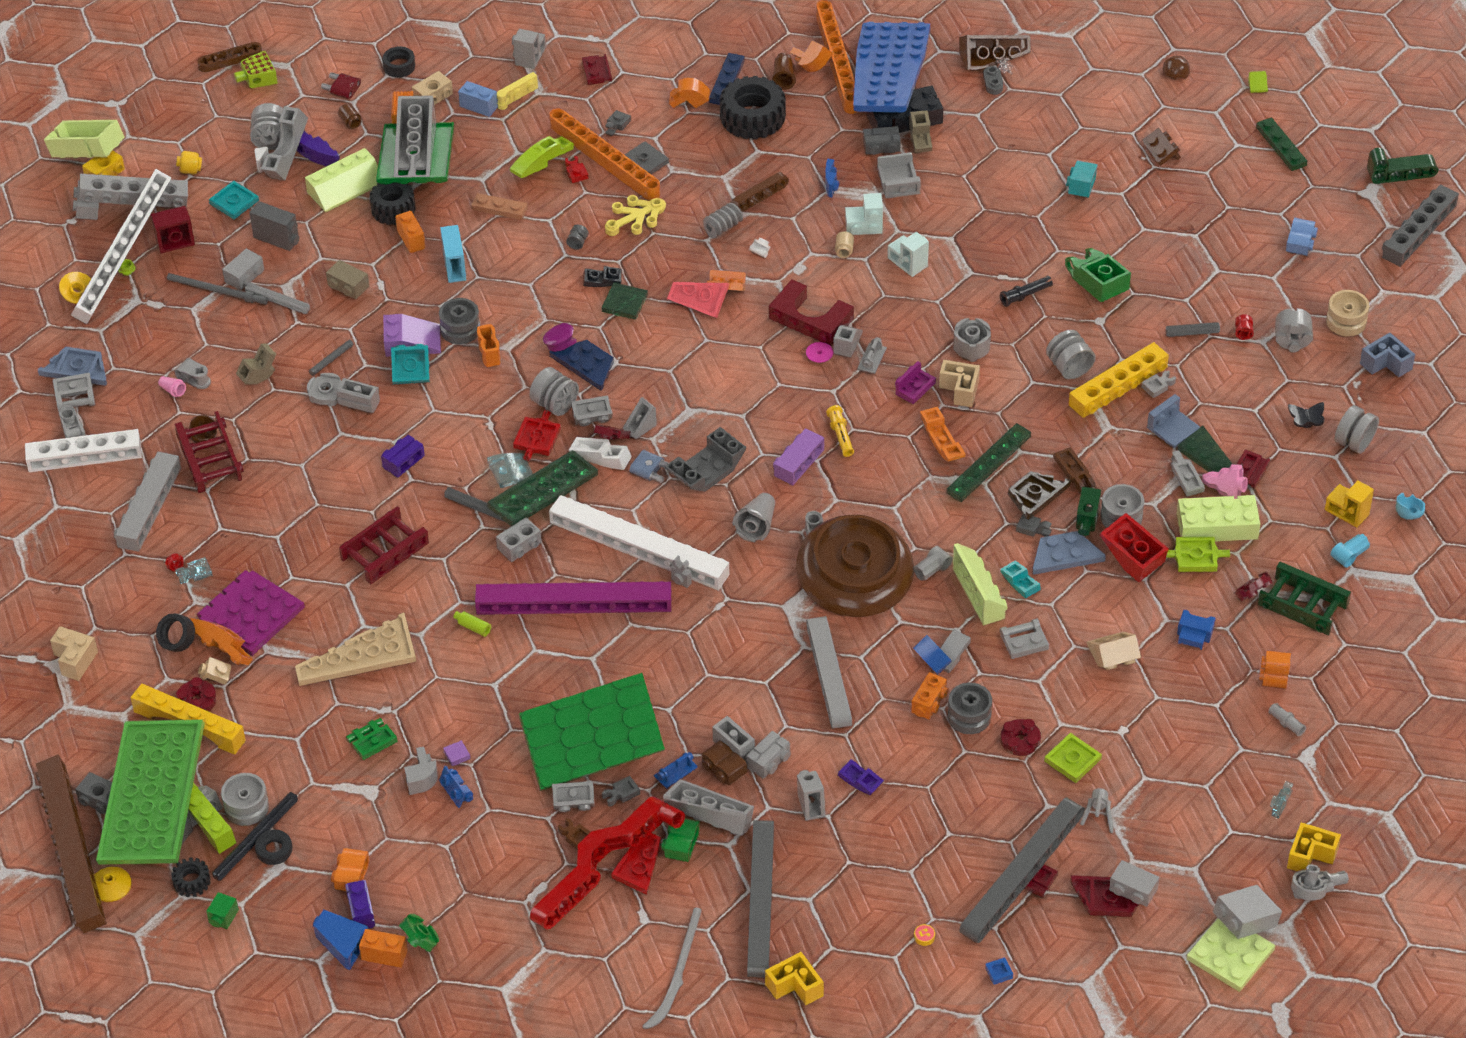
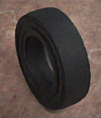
(276, 857)

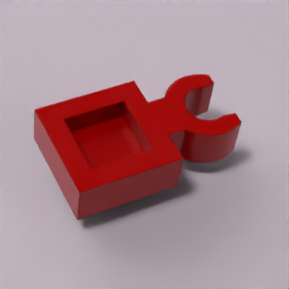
(575, 170)

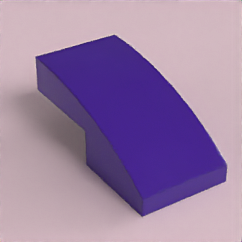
(859, 778)

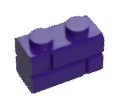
(402, 455)
(360, 903)

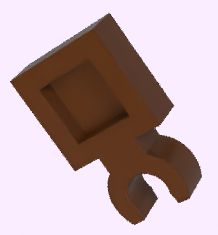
(573, 834)

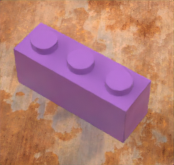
(798, 456)

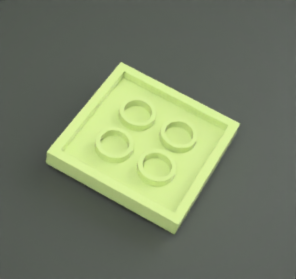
(1230, 958)

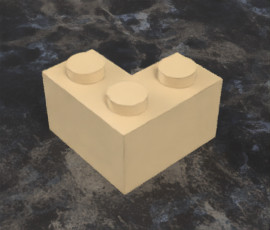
(962, 379)
(74, 650)

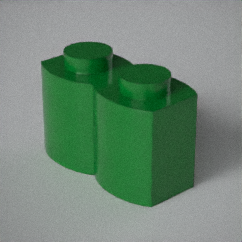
(681, 840)

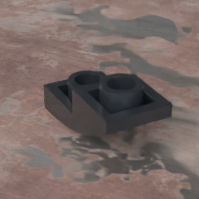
(603, 278)

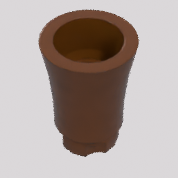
(784, 72)

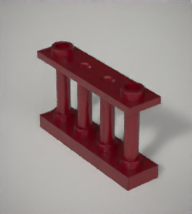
(195, 464)
(387, 560)

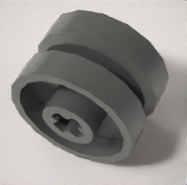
(459, 320)
(969, 708)

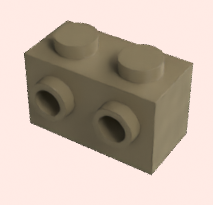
(347, 279)

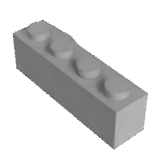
(710, 807)

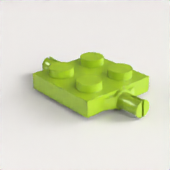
(1197, 554)

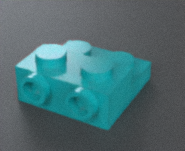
(410, 364)

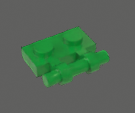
(374, 742)

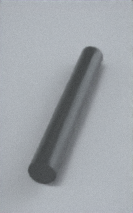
(331, 357)

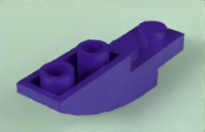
(317, 150)

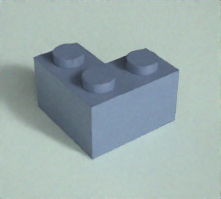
(1387, 353)

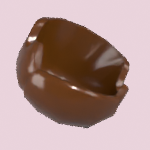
(1176, 67)
(202, 420)

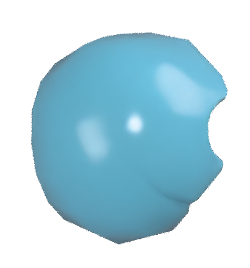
(1409, 507)

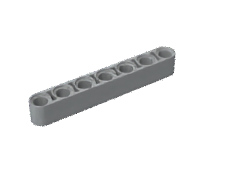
(829, 672)

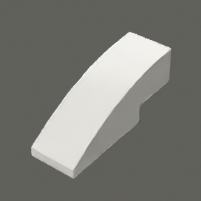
(602, 452)

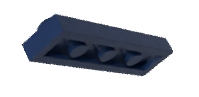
(728, 73)

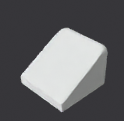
(260, 154)

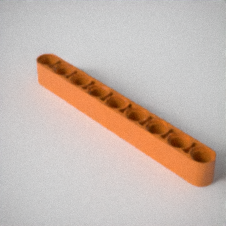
(838, 60)
(605, 154)

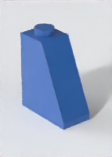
(339, 936)

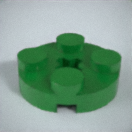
(418, 933)

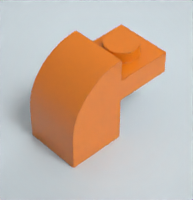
(813, 58)
(691, 90)

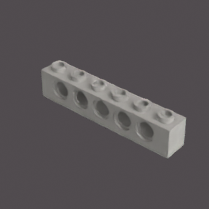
(128, 190)

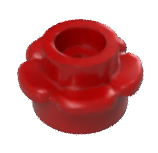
(174, 565)

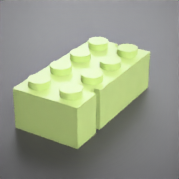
(84, 138)
(1219, 517)

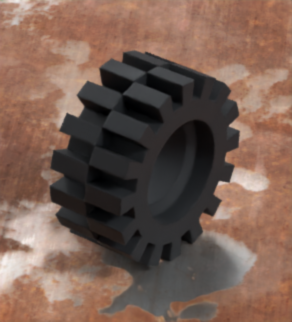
(187, 868)

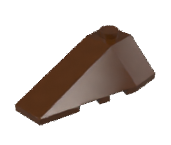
(984, 50)

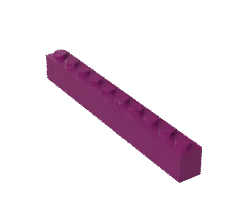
(573, 598)

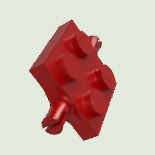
(537, 436)

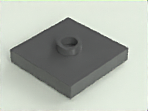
(648, 157)

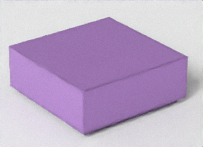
(456, 753)

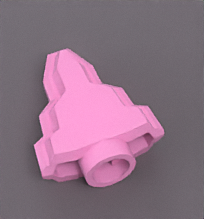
(1227, 481)

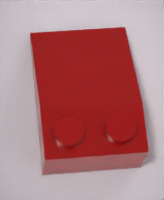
(1134, 547)

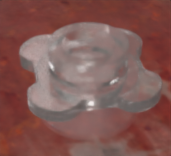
(1005, 66)

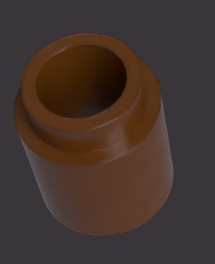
(349, 116)

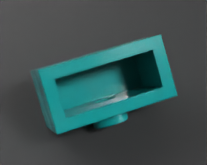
(1082, 178)

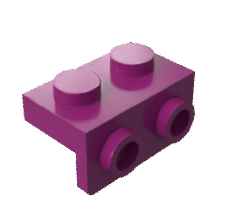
(914, 383)

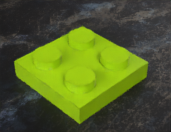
(1073, 757)

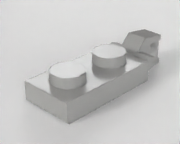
(1186, 474)

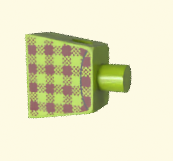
(257, 71)

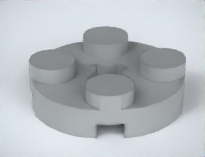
(320, 396)

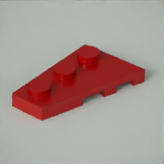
(638, 864)

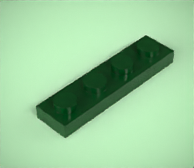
(1281, 144)

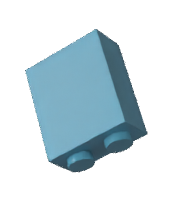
(453, 253)

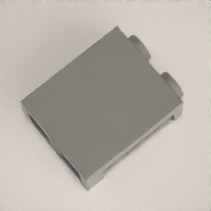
(898, 175)

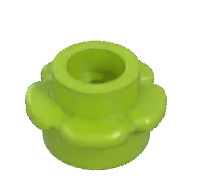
(127, 267)

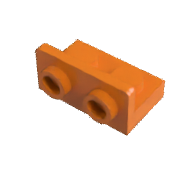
(735, 279)

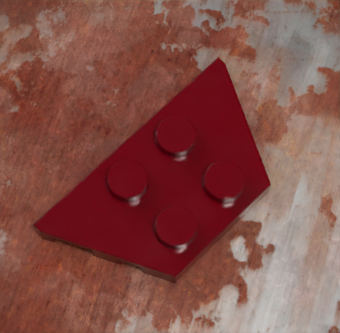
(1098, 898)

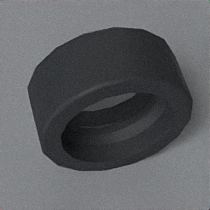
(398, 53)
(163, 629)

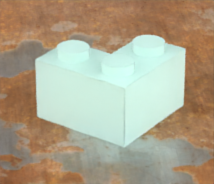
(866, 218)
(910, 253)

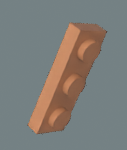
(499, 206)

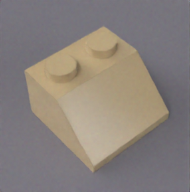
(1115, 650)

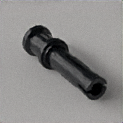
(1018, 293)

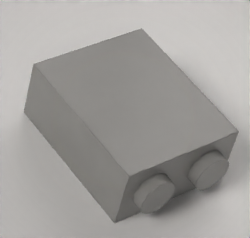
(1247, 911)

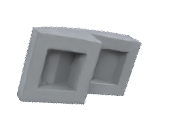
(954, 647)

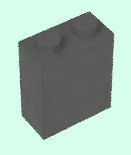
(274, 226)

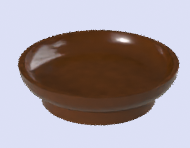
(855, 566)

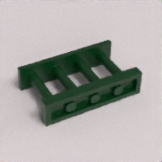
(1308, 583)

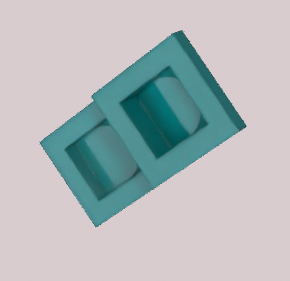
(1019, 579)

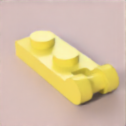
(516, 90)

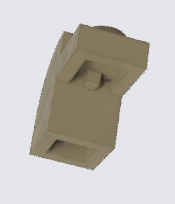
(920, 131)
(257, 369)

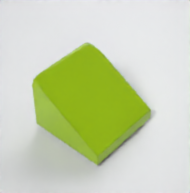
(1257, 81)

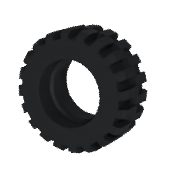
(752, 122)

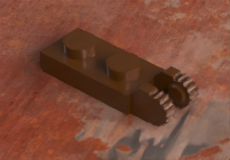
(1073, 468)

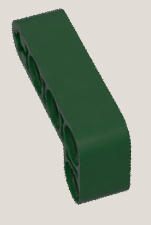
(1399, 169)

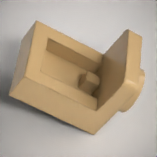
(215, 670)

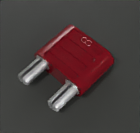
(343, 86)

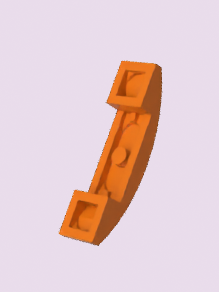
(940, 435)

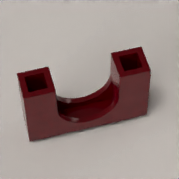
(822, 328)

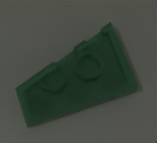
(1204, 451)

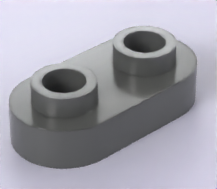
(993, 80)

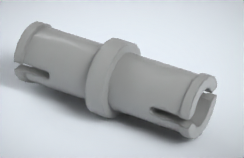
(1287, 719)

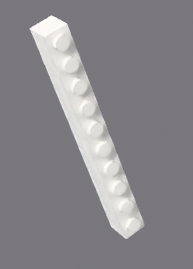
(121, 246)
(637, 541)

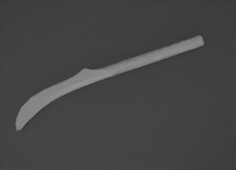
(677, 980)

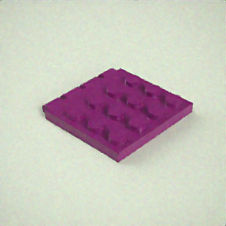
(252, 609)

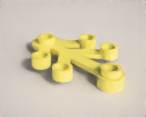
(655, 206)

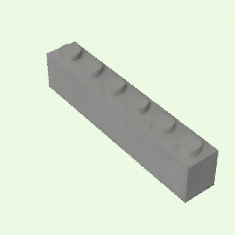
(147, 501)

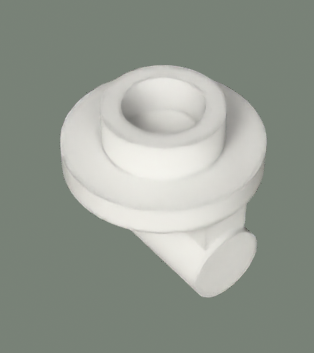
(760, 247)

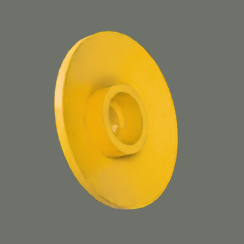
(71, 282)
(117, 887)

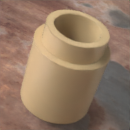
(844, 244)

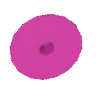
(819, 352)

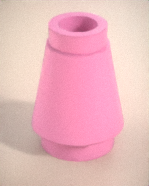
(174, 386)

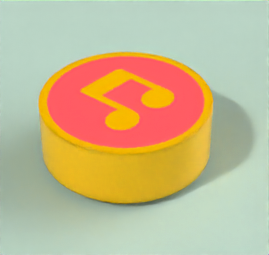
(924, 935)

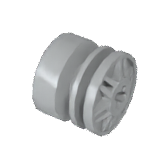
(265, 126)
(1070, 354)
(554, 391)

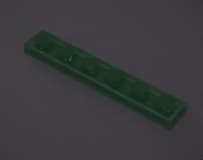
(988, 462)

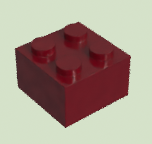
(173, 229)

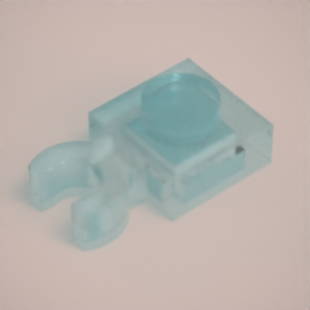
(196, 569)
(1279, 802)

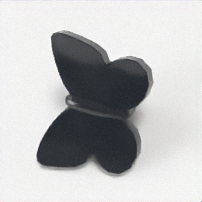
(1307, 417)

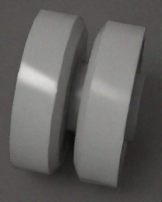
(1356, 429)
(1121, 500)
(245, 799)

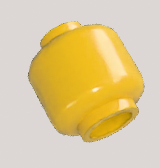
(189, 162)

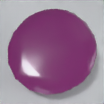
(559, 337)

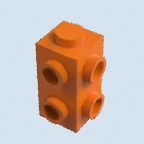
(929, 696)

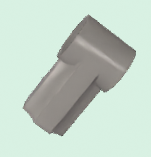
(936, 560)

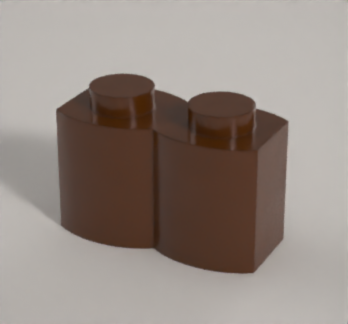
(724, 763)

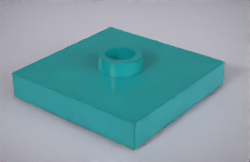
(233, 199)

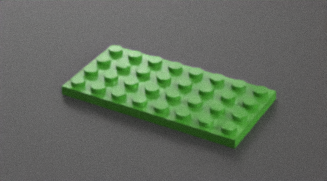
(150, 792)

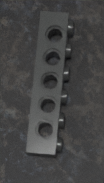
(1419, 225)
(95, 792)

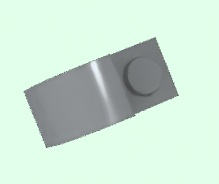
(423, 775)

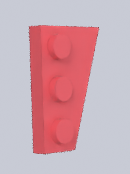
(699, 296)

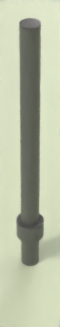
(247, 296)

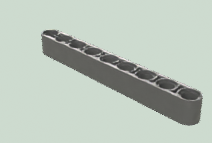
(1021, 870)
(760, 898)

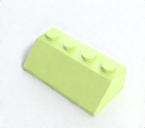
(343, 180)
(978, 585)

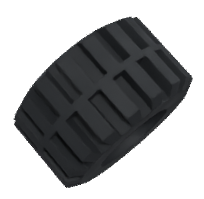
(391, 200)

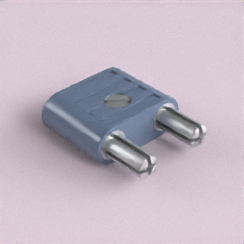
(647, 465)

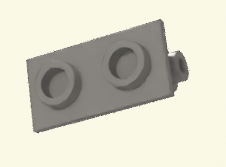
(872, 356)

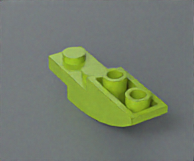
(537, 156)

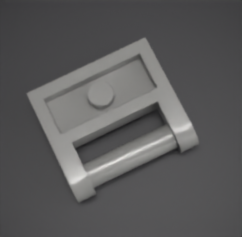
(73, 386)
(1027, 643)

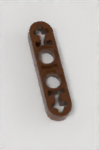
(206, 62)
(774, 183)

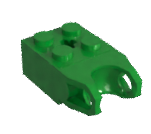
(1099, 274)

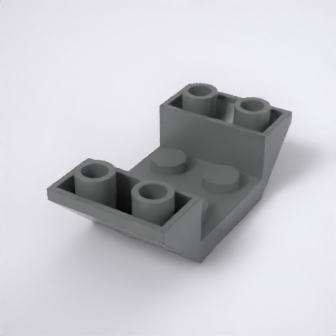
(709, 464)

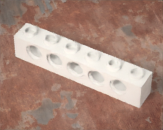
(83, 450)

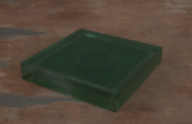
(624, 301)

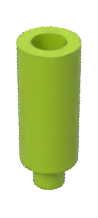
(472, 623)

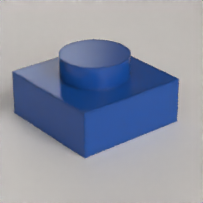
(999, 971)

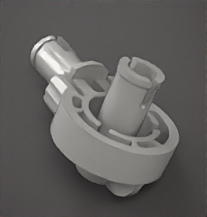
(1315, 882)

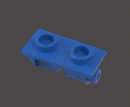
(676, 770)
(451, 782)

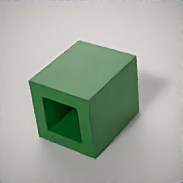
(222, 910)

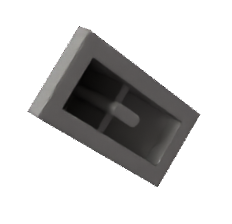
(641, 419)

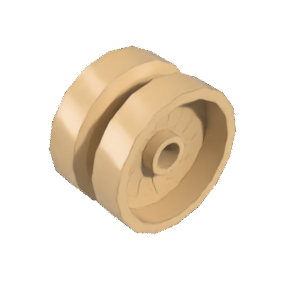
(1347, 313)

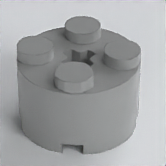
(1293, 329)
(972, 339)

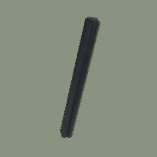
(250, 840)

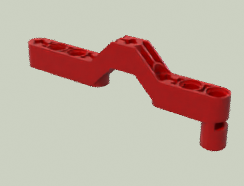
(593, 850)

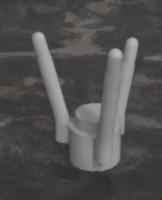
(1099, 802)

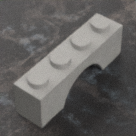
(292, 126)

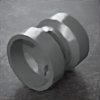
(577, 236)

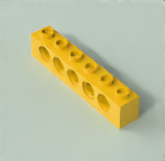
(1118, 380)

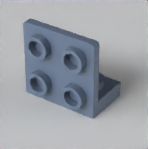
(1170, 423)

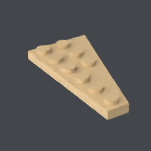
(366, 652)

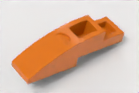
(223, 638)

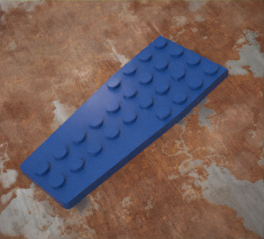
(888, 65)

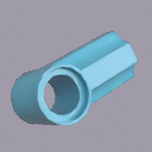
(1347, 552)

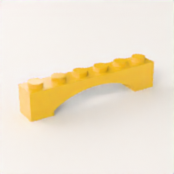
(154, 703)

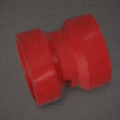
(1244, 327)

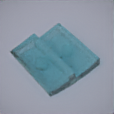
(509, 468)

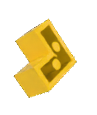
(1350, 504)
(1312, 844)
(795, 975)

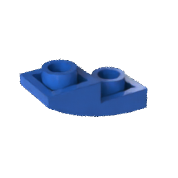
(831, 181)
(932, 654)

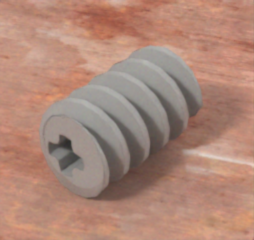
(722, 219)

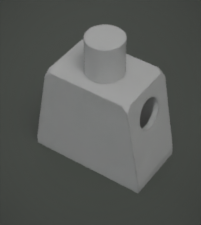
(810, 785)

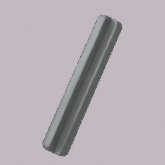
(1192, 329)

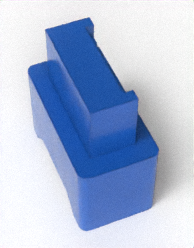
(1195, 629)

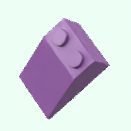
(408, 331)

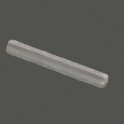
(278, 298)

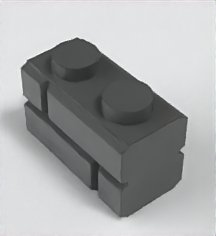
(881, 140)

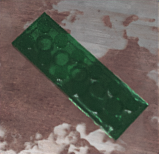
(542, 488)

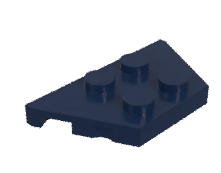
(586, 362)

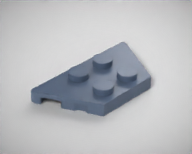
(74, 362)
(1065, 552)

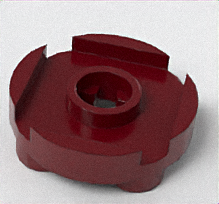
(1250, 588)
(198, 687)
(1023, 727)

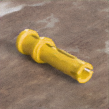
(846, 446)

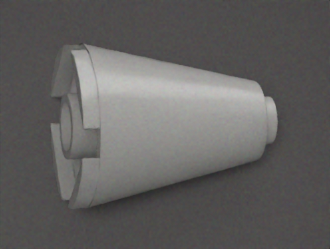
(755, 518)

